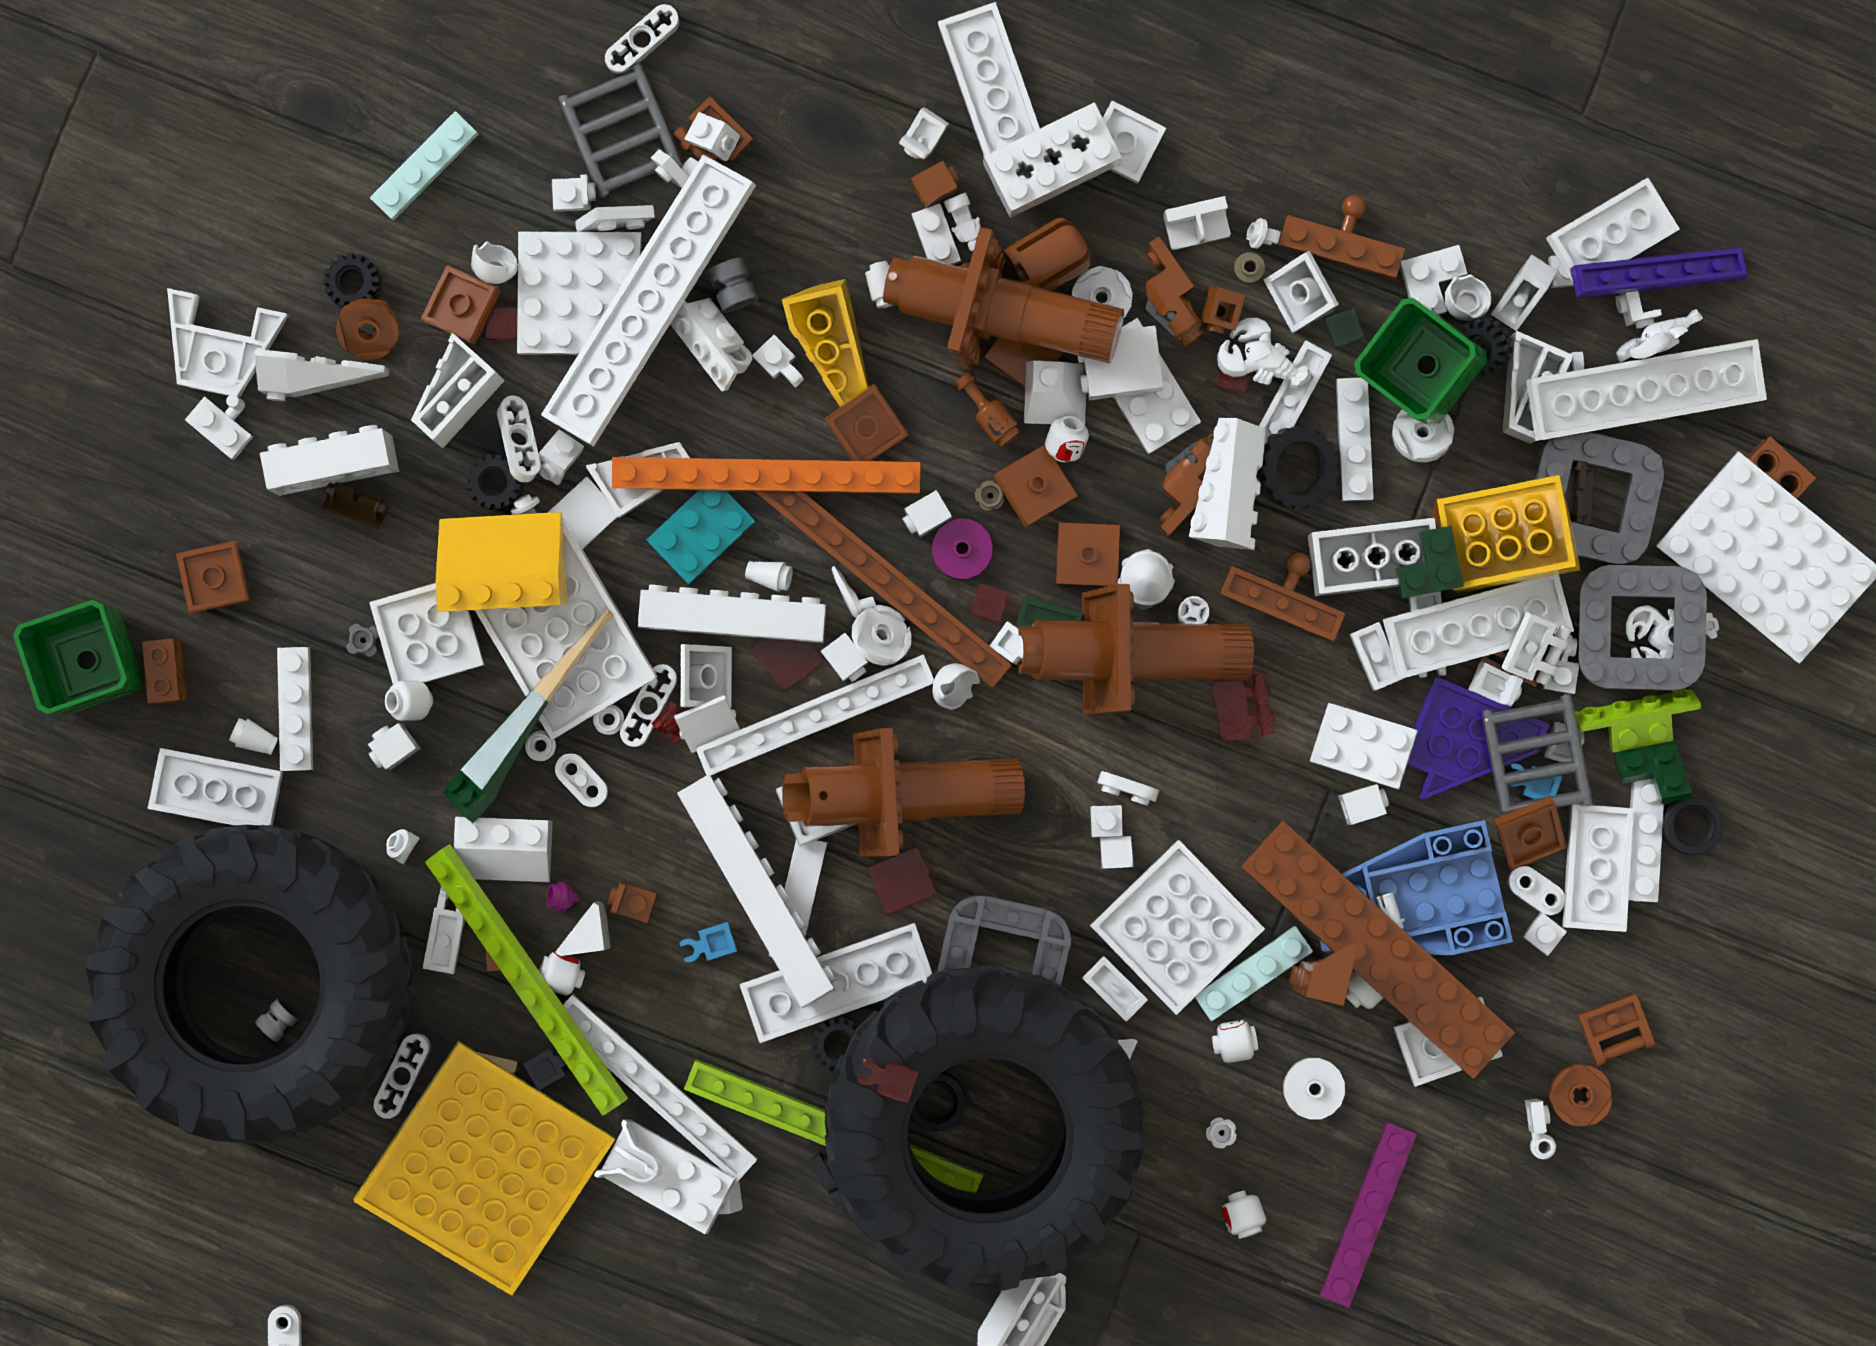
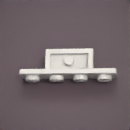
(709, 339)

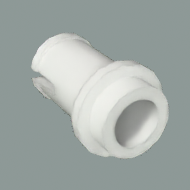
(1388, 905)

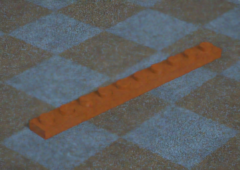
(889, 584)

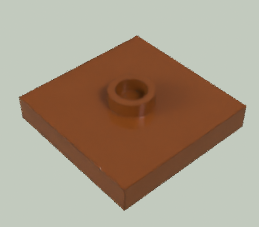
(460, 304)
(1012, 357)
(866, 425)
(1035, 486)
(1087, 554)
(213, 577)
(1530, 833)

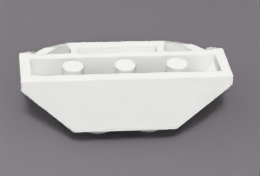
(1025, 1313)

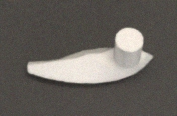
(855, 606)

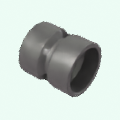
(731, 281)

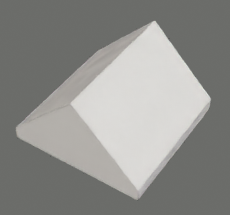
(1301, 292)
(705, 674)
(589, 934)

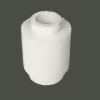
(876, 280)

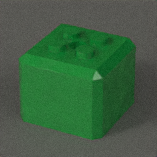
(1395, 356)
(53, 653)

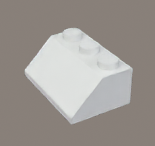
(505, 848)

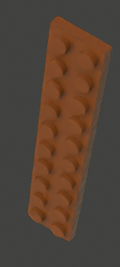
(1384, 954)

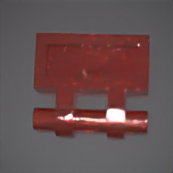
(1233, 708)

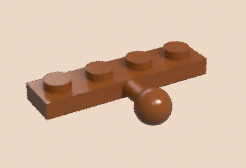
(1342, 245)
(1283, 602)

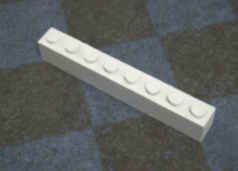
(756, 891)

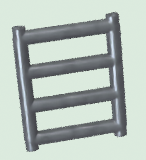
(580, 131)
(1569, 735)

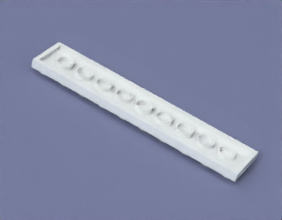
(648, 300)

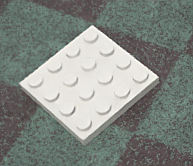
(568, 285)
(1177, 927)

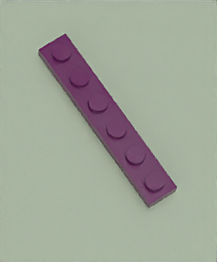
(1367, 1214)

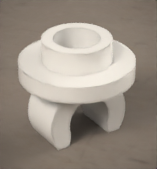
(1260, 234)
(525, 505)

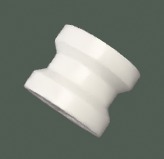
(1197, 610)

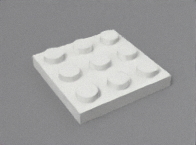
(424, 642)

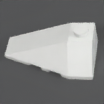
(291, 376)

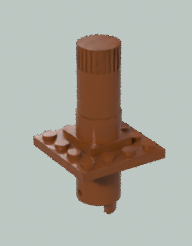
(986, 304)
(1113, 650)
(888, 792)

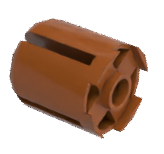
(1049, 255)

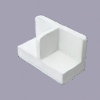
(1197, 223)

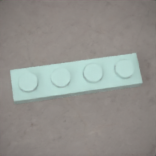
(424, 166)
(1253, 973)

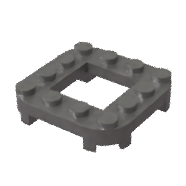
(1641, 498)
(1649, 582)
(1011, 918)

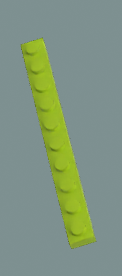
(526, 980)
(802, 1117)

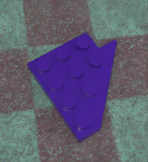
(1453, 738)

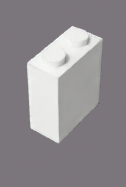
(1132, 369)

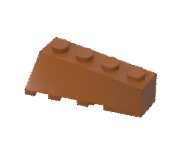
(1327, 977)

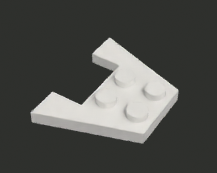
(215, 358)

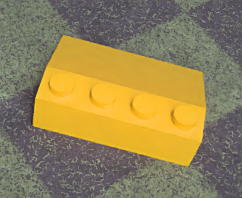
(1511, 533)
(501, 562)

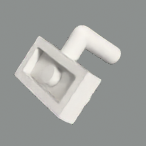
(220, 426)

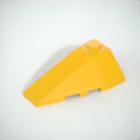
(828, 333)

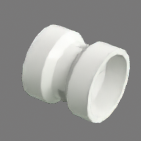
(273, 1028)

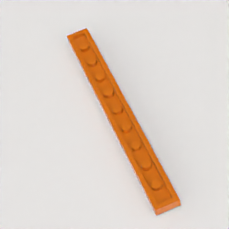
(765, 475)

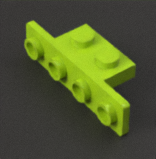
(1638, 721)

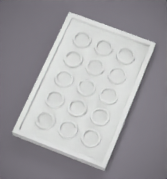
(1769, 557)
(540, 636)

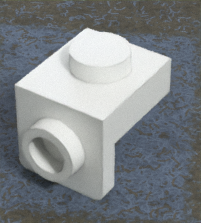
(923, 134)
(712, 136)
(670, 170)
(1630, 306)
(558, 456)
(1496, 684)

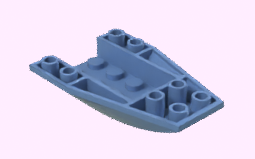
(1441, 888)

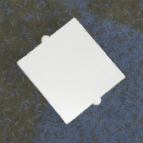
(586, 511)
(706, 723)

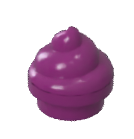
(561, 896)

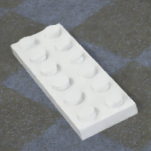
(989, 78)
(1471, 625)
(864, 975)

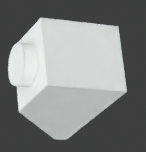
(1524, 292)

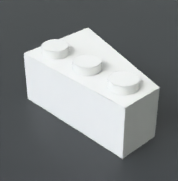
(1528, 360)
(456, 392)

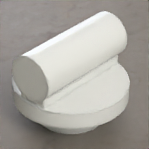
(401, 845)

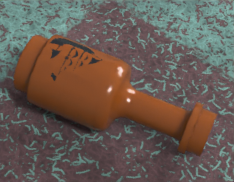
(992, 414)

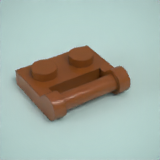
(1613, 1020)

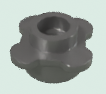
(355, 644)

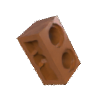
(1782, 465)
(164, 671)

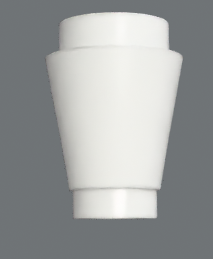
(770, 574)
(252, 737)

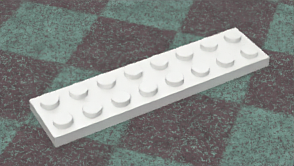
(1646, 389)

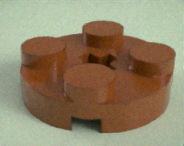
(376, 314)
(1562, 1095)

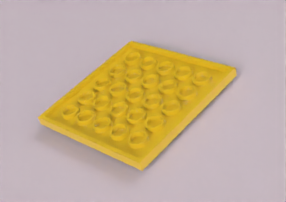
(484, 1168)

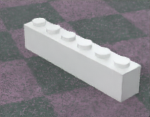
(732, 615)

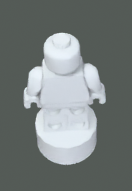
(967, 227)

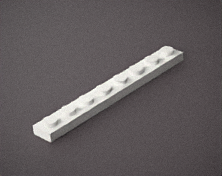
(815, 715)
(661, 1092)

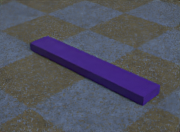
(1658, 272)

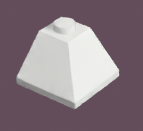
(1053, 391)

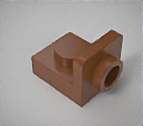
(632, 901)

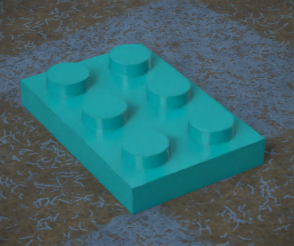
(700, 532)

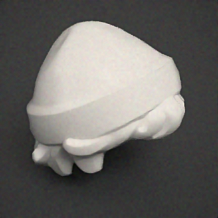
(1148, 577)

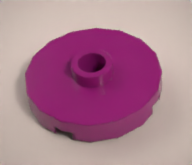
(962, 565)

